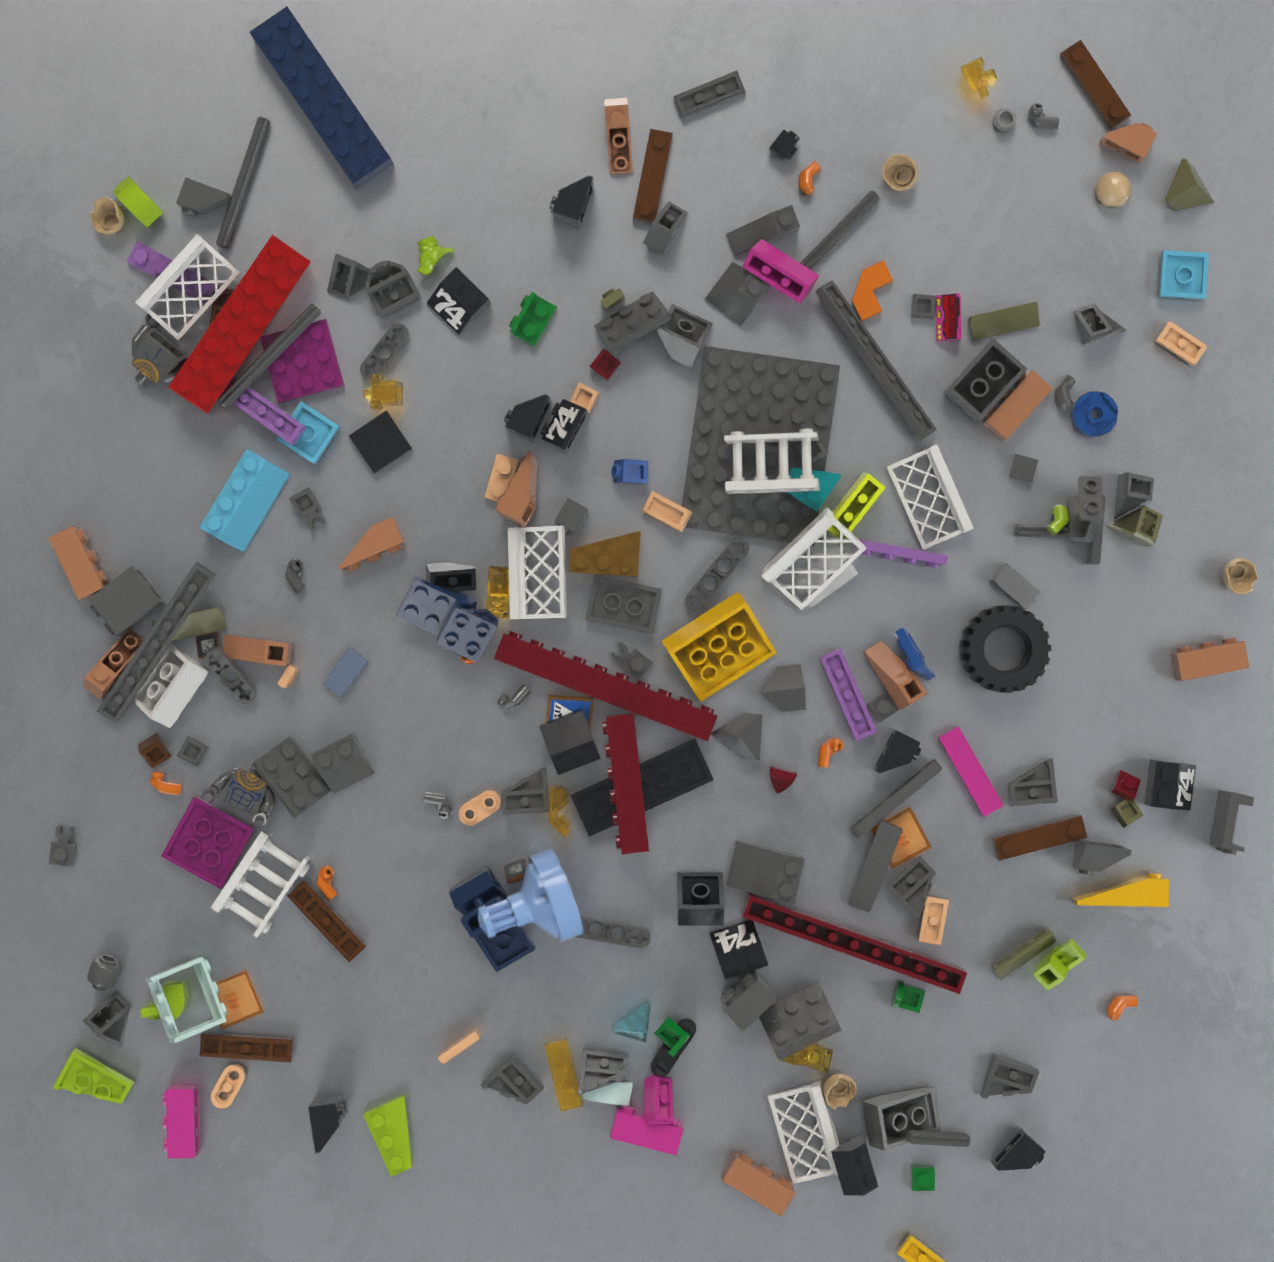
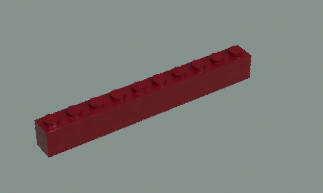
(606, 687)
(854, 943)

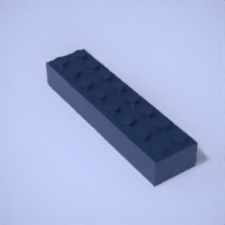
(321, 97)

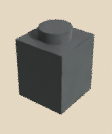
(571, 516)

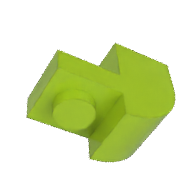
(137, 201)
(1057, 962)
(177, 997)

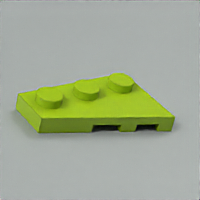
(93, 1078)
(391, 1134)

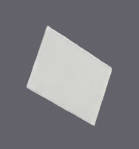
(818, 578)

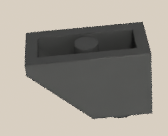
(200, 198)
(665, 227)

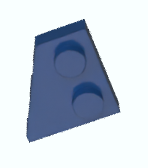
(915, 657)

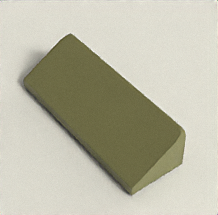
(1004, 321)
(201, 623)
(1024, 953)

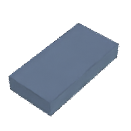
(345, 672)

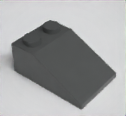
(765, 871)
(895, 1114)

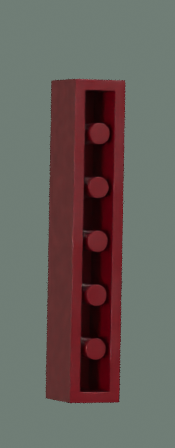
(627, 783)

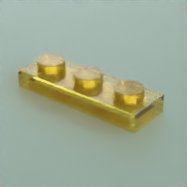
(563, 1074)

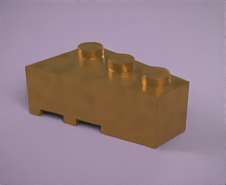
(608, 557)

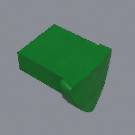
(907, 997)
(672, 1035)

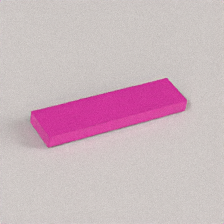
(970, 771)

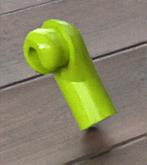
(1061, 518)

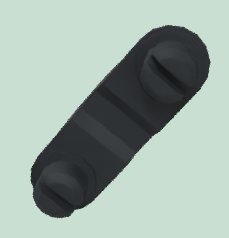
(663, 1062)

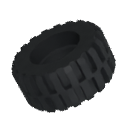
(1035, 649)

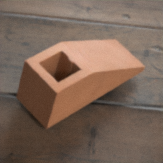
(618, 135)
(520, 497)
(377, 540)
(258, 650)
(112, 664)
(895, 675)

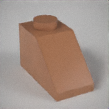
(1131, 140)

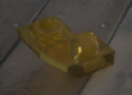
(498, 591)
(557, 801)
(813, 1056)

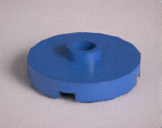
(1105, 408)

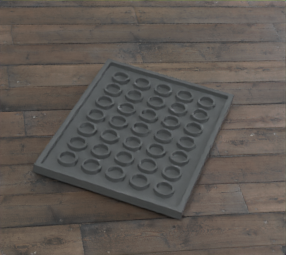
(754, 397)

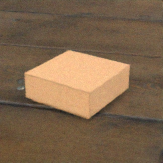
(584, 396)
(288, 676)

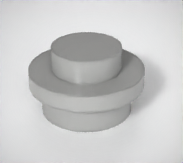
(1004, 119)

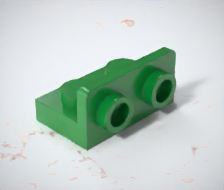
(532, 319)

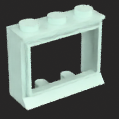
(209, 990)

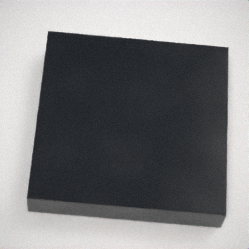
(380, 442)

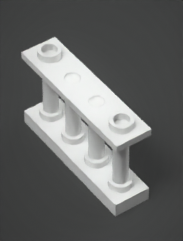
(784, 482)
(251, 863)

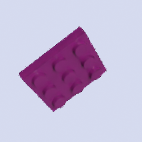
(306, 365)
(208, 842)

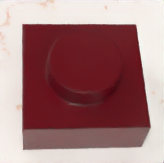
(605, 364)
(1126, 785)

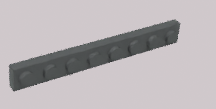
(875, 360)
(156, 642)

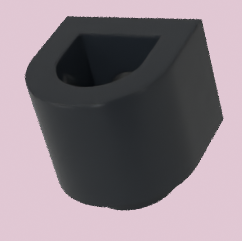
(785, 145)

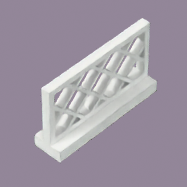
(172, 273)
(950, 494)
(799, 545)
(518, 572)
(824, 1122)

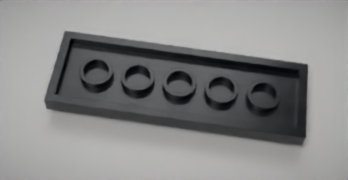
(661, 779)

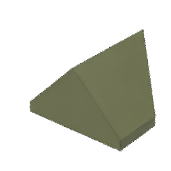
(1187, 189)
(1139, 525)

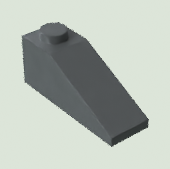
(769, 228)

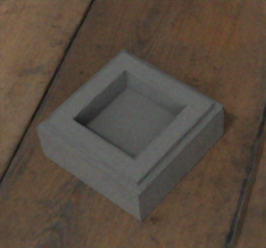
(923, 306)
(1023, 468)
(193, 751)

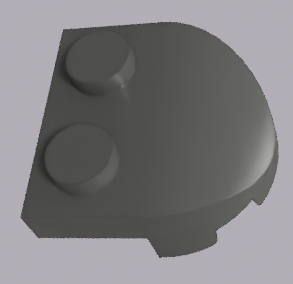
(390, 287)

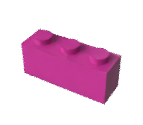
(780, 271)
(181, 1121)
(631, 1128)

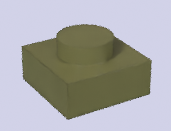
(612, 298)
(1126, 812)

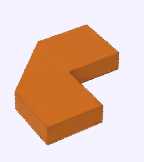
(864, 297)

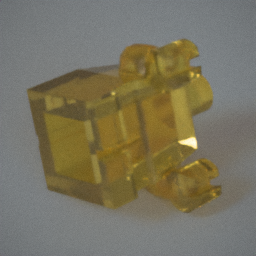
(977, 77)
(384, 392)

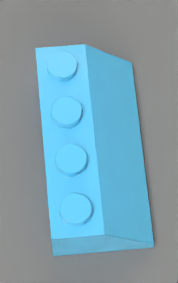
(245, 500)

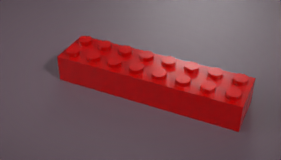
(239, 324)

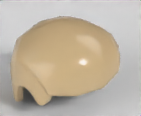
(900, 172)
(1113, 189)
(107, 216)
(1240, 575)
(839, 1090)

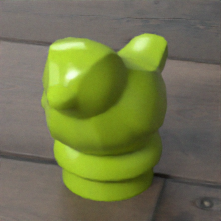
(430, 254)

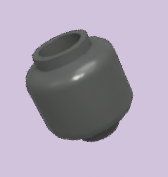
(104, 972)

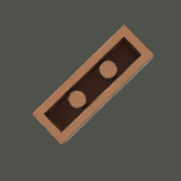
(1017, 405)
(79, 562)
(1210, 659)
(758, 1183)

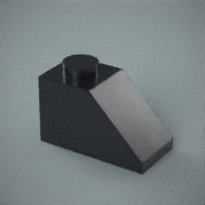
(452, 576)
(897, 752)
(1019, 1153)

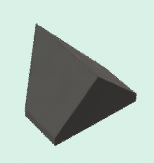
(347, 277)
(1095, 324)
(1132, 492)
(786, 688)
(742, 735)
(109, 1019)

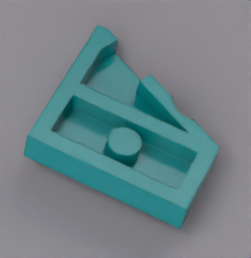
(815, 499)

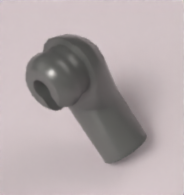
(1040, 119)
(1062, 393)
(293, 573)
(519, 696)
(441, 803)

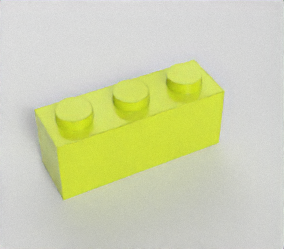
(856, 503)

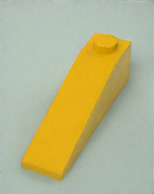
(1140, 891)

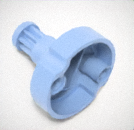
(543, 900)

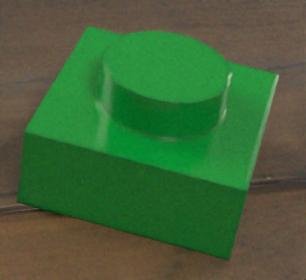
(922, 1178)

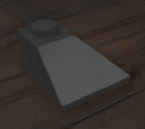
(737, 293)
(684, 335)
(1097, 856)

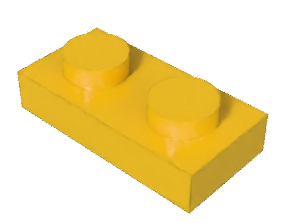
(915, 1251)

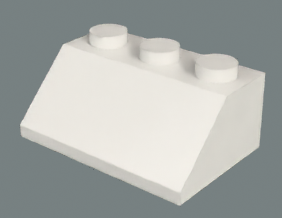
(170, 686)

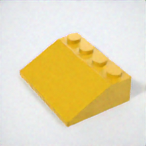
(719, 646)

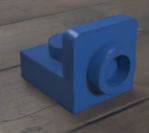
(630, 471)

